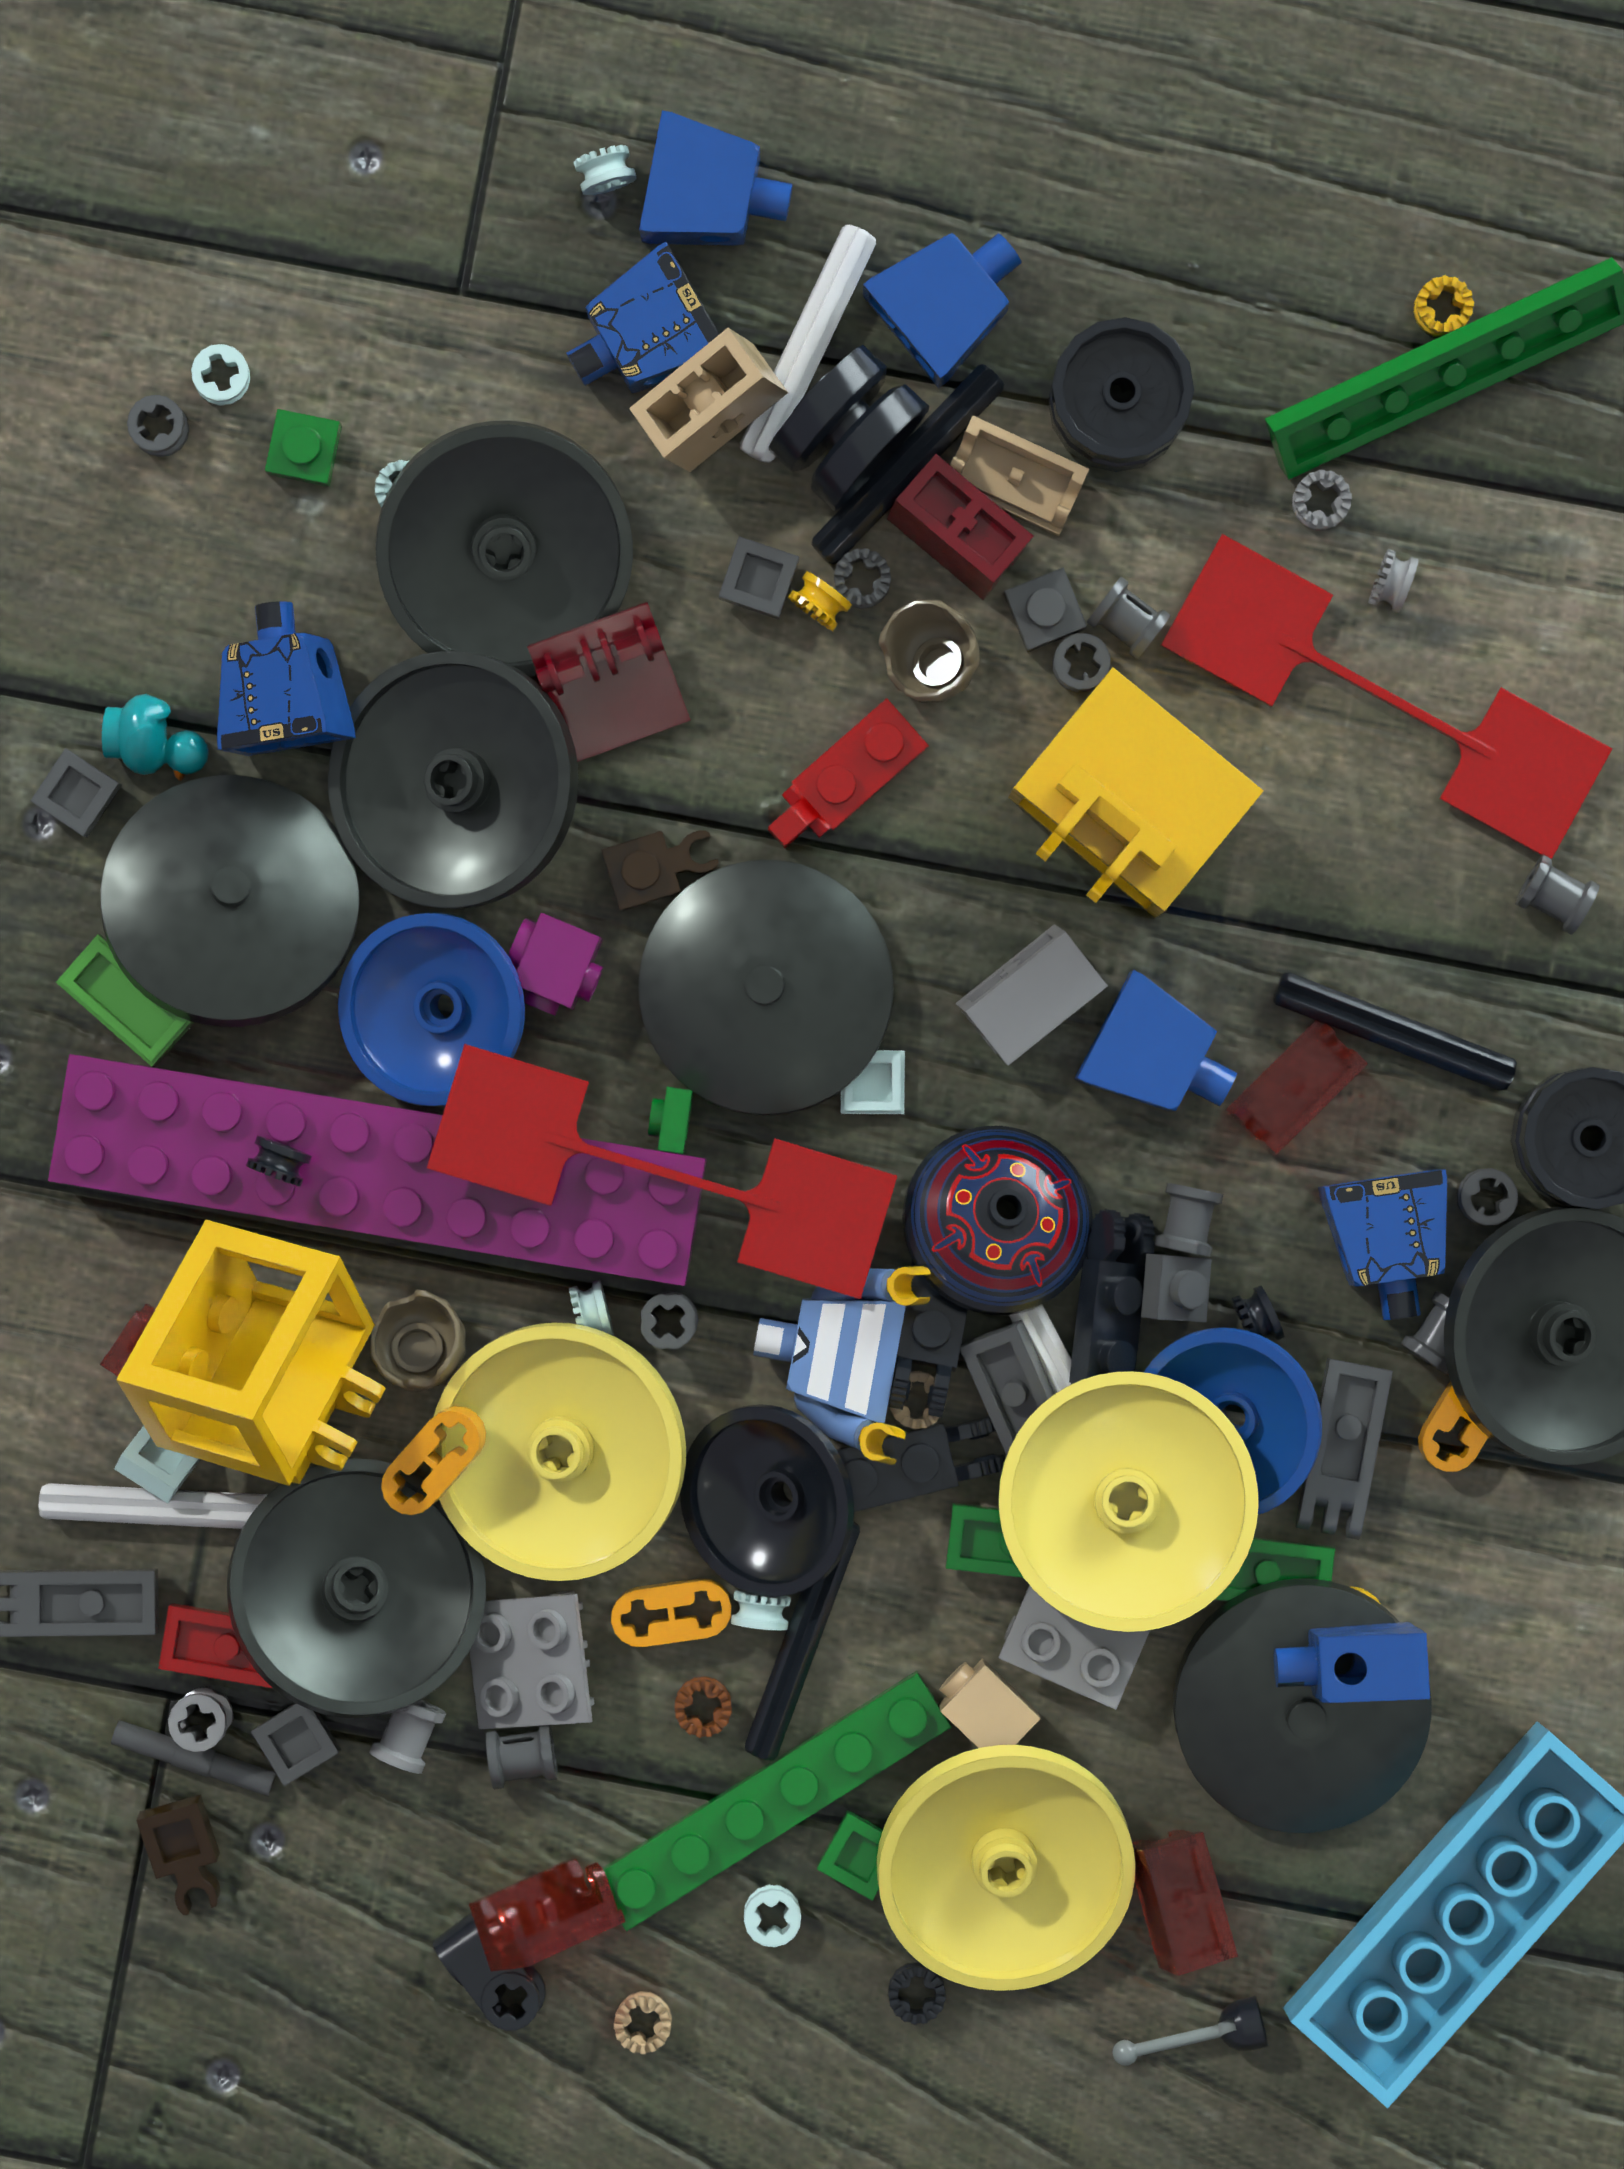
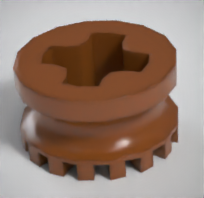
(721, 1714)

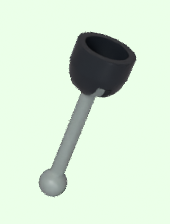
(1238, 2026)

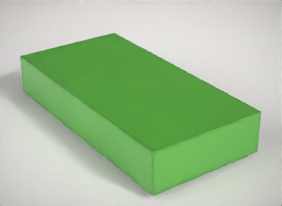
(111, 998)

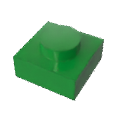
(303, 447)
(671, 1119)
(853, 1855)

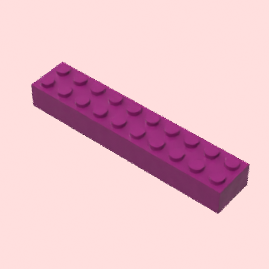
(367, 1174)

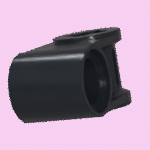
(466, 1961)

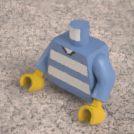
(846, 1357)

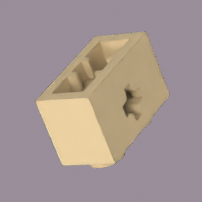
(708, 400)

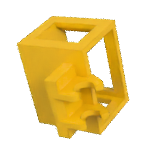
(1134, 794)
(250, 1366)

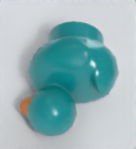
(140, 739)

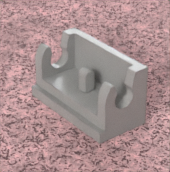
(1031, 994)

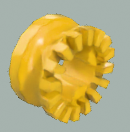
(1431, 290)
(821, 599)

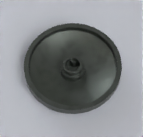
(502, 541)
(453, 780)
(229, 900)
(766, 987)
(1543, 1336)
(351, 1597)
(1280, 1750)

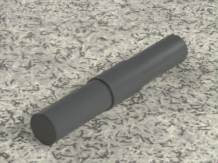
(204, 1763)

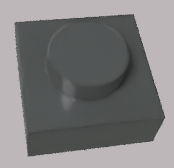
(758, 577)
(1045, 609)
(76, 793)
(1176, 1288)
(295, 1742)

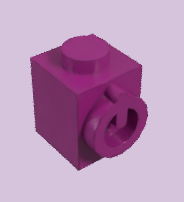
(555, 963)

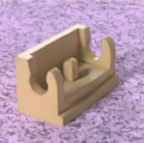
(1019, 475)

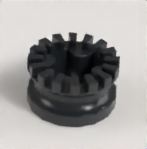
(278, 1158)
(1259, 1314)
(901, 2004)

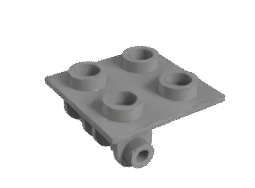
(1071, 1652)
(531, 1663)

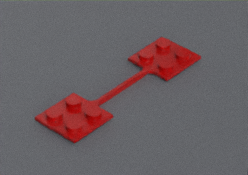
(1514, 771)
(517, 1128)

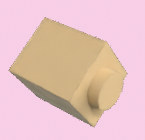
(986, 1706)

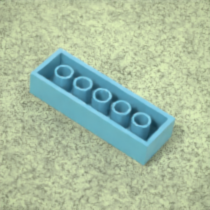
(1461, 1915)

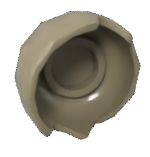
(929, 651)
(417, 1341)

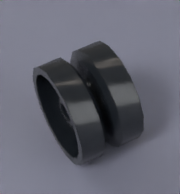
(1137, 359)
(839, 419)
(1549, 1143)

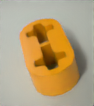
(1444, 1417)
(422, 1451)
(673, 1628)

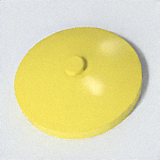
(574, 1453)
(1128, 1501)
(1005, 1867)

